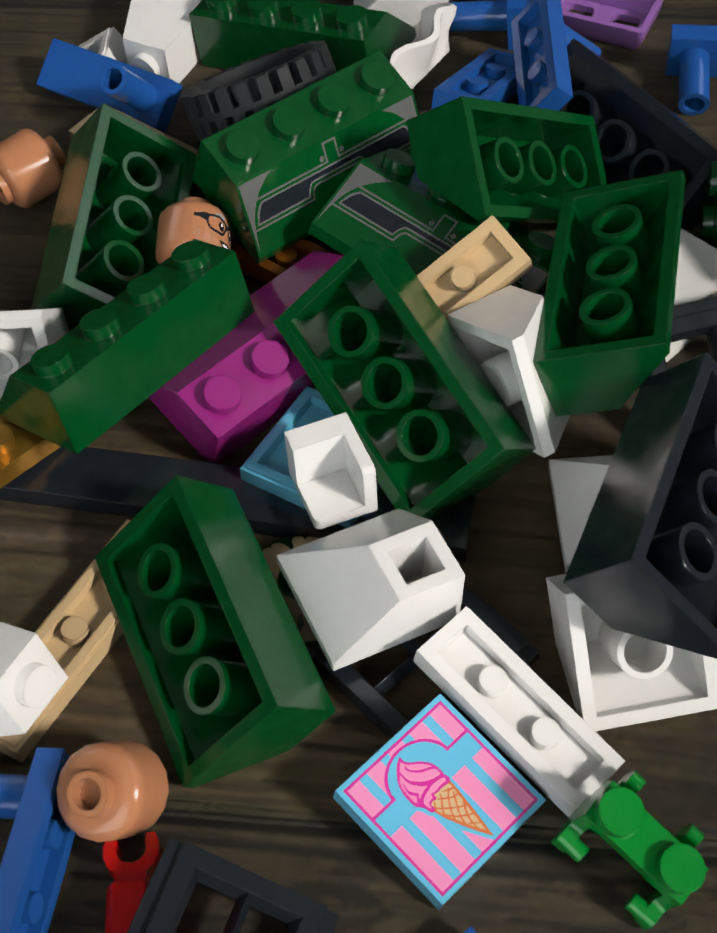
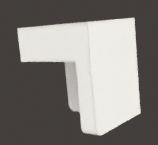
(331, 471)

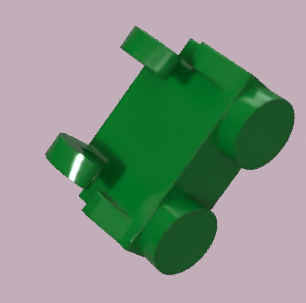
(662, 859)

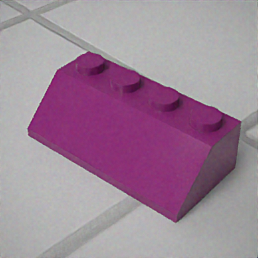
(247, 375)

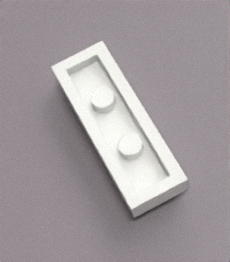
(518, 711)

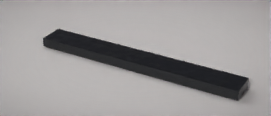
(128, 481)

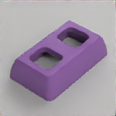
(604, 12)

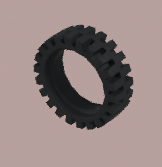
(254, 86)

